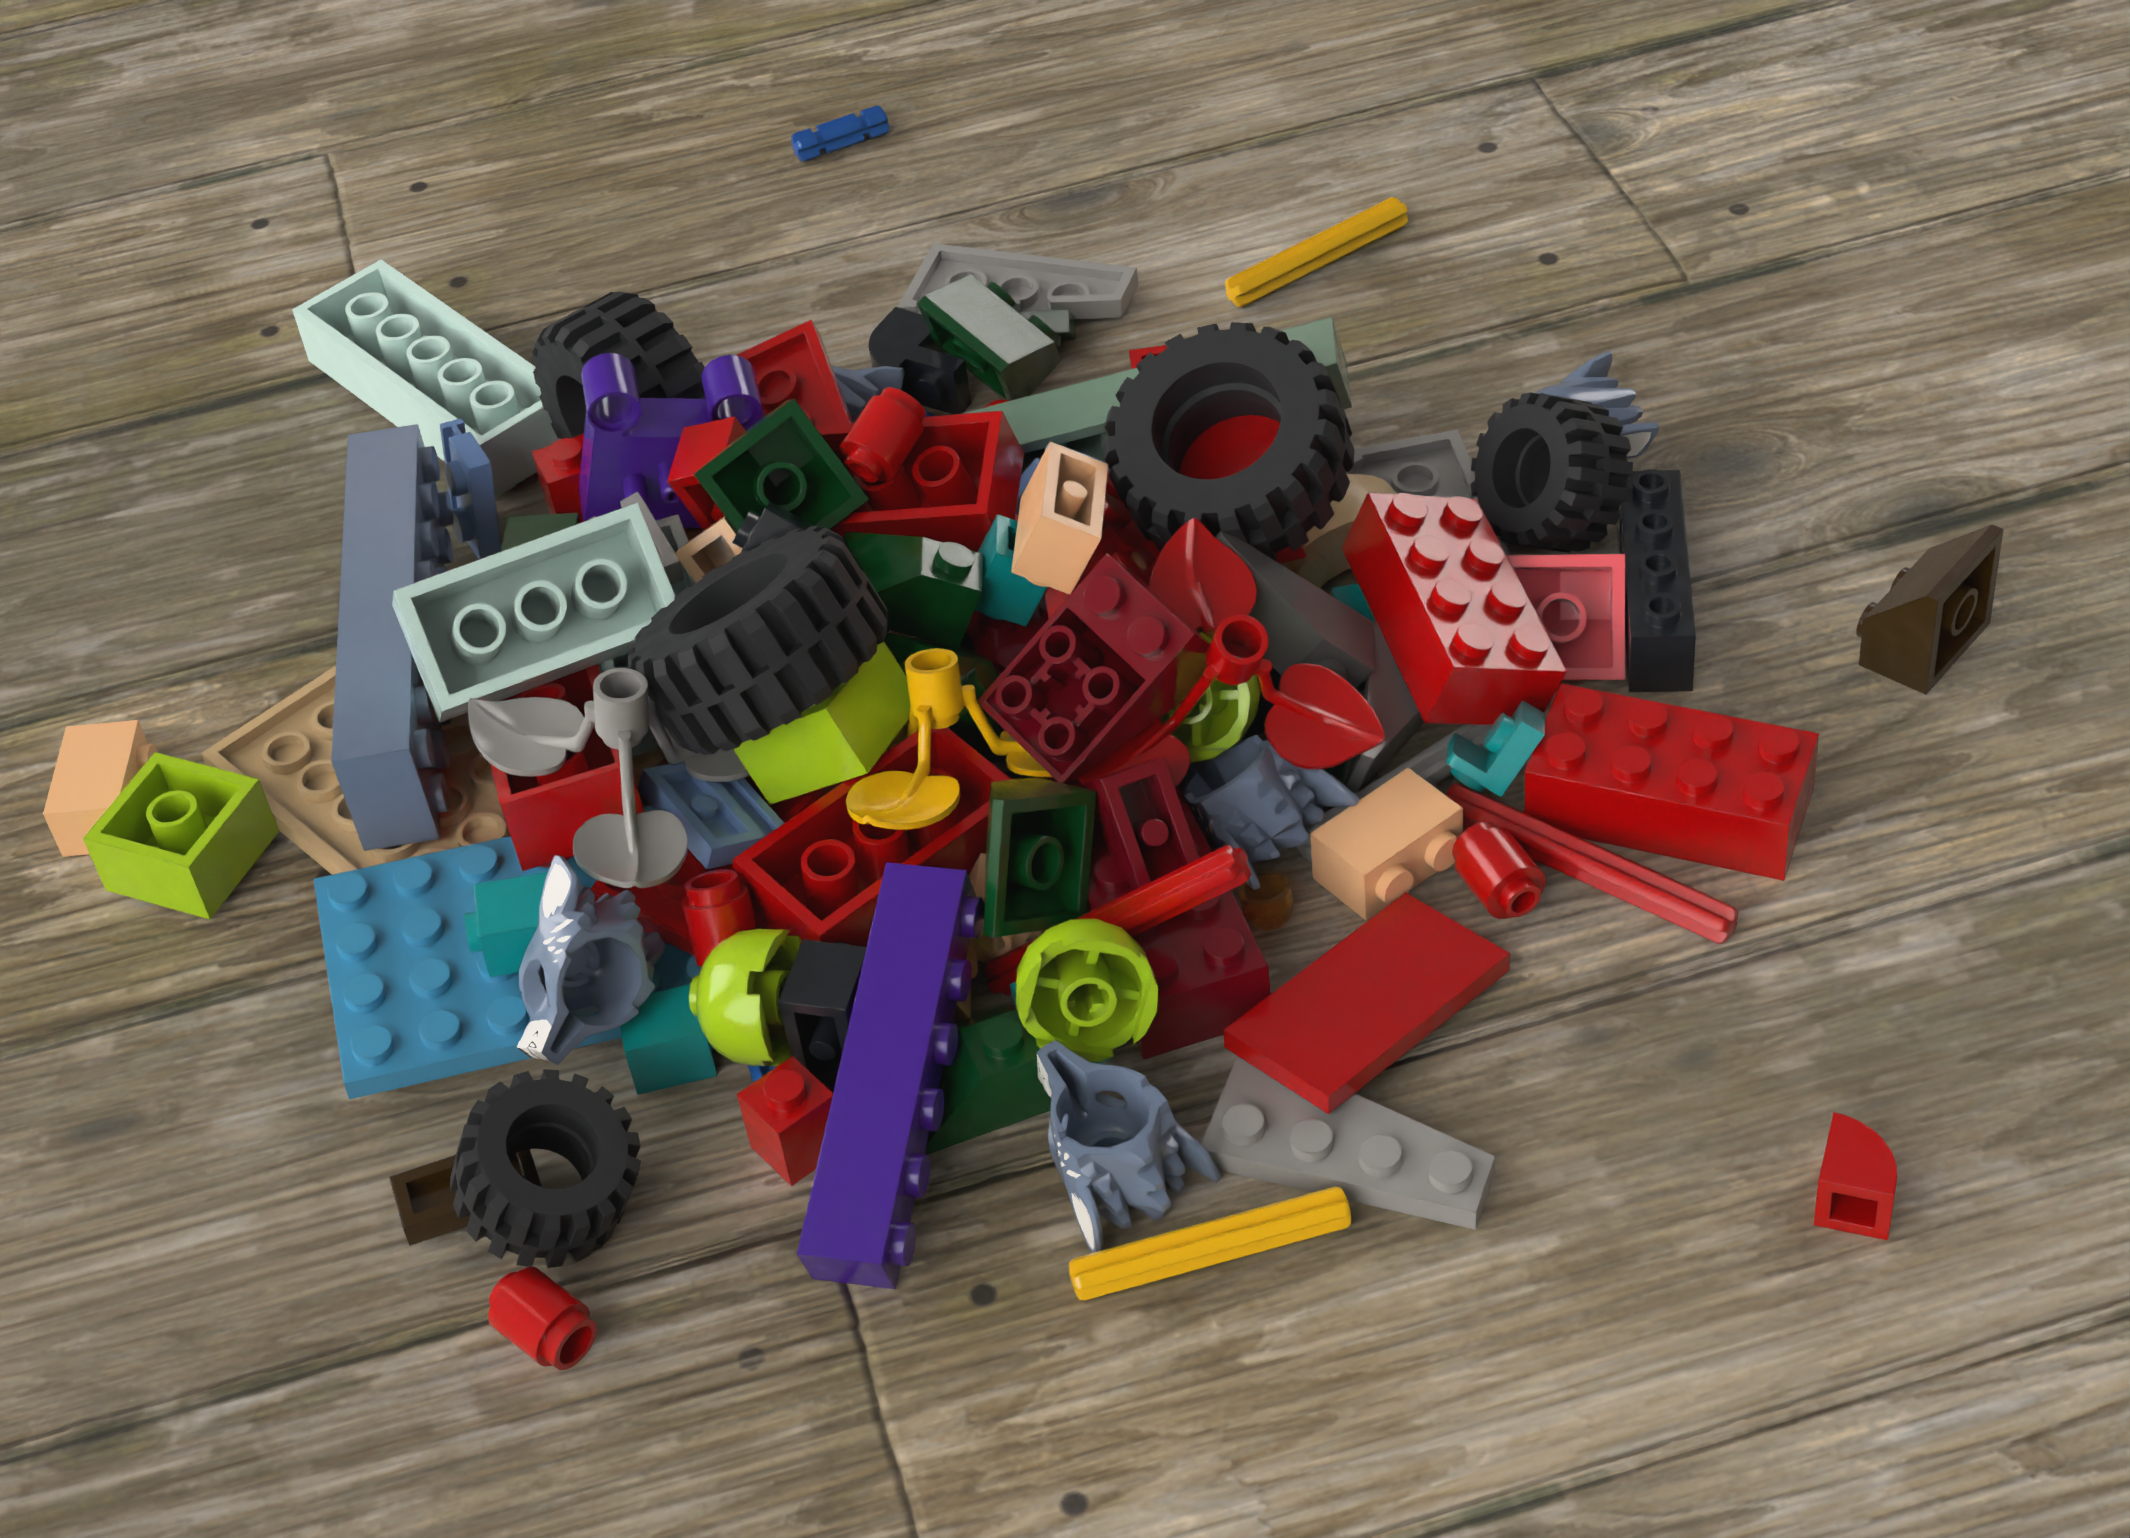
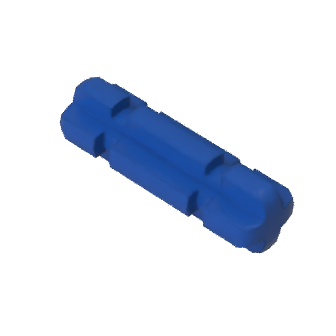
(840, 133)

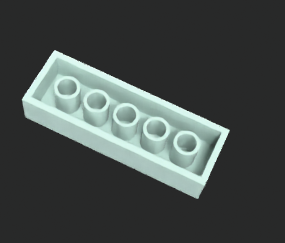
(427, 367)

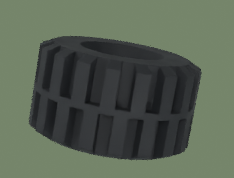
(1551, 472)
(553, 1118)

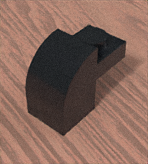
(930, 373)

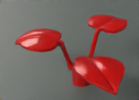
(1316, 712)

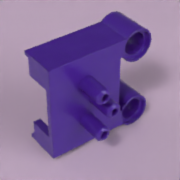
(635, 439)

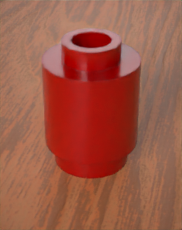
(883, 435)
(1498, 870)
(716, 910)
(541, 1318)

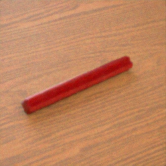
(1602, 868)
(1147, 905)

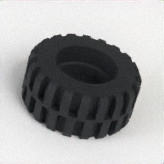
(615, 325)
(1211, 381)
(759, 640)

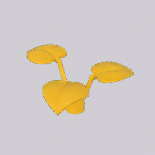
(918, 800)

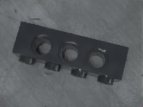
(1657, 584)

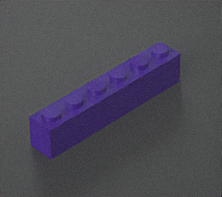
(891, 1077)

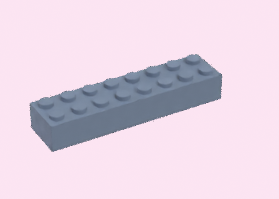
(384, 723)

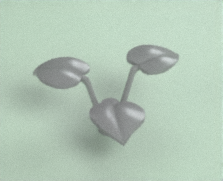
(534, 738)

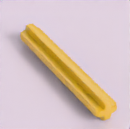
(1316, 252)
(1209, 1243)

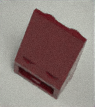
(1096, 672)

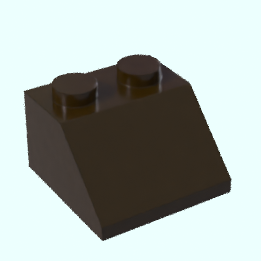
(1932, 611)

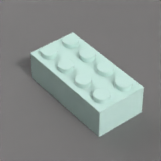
(533, 611)

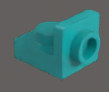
(1508, 746)

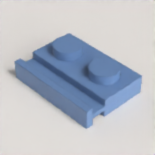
(470, 489)
(717, 816)

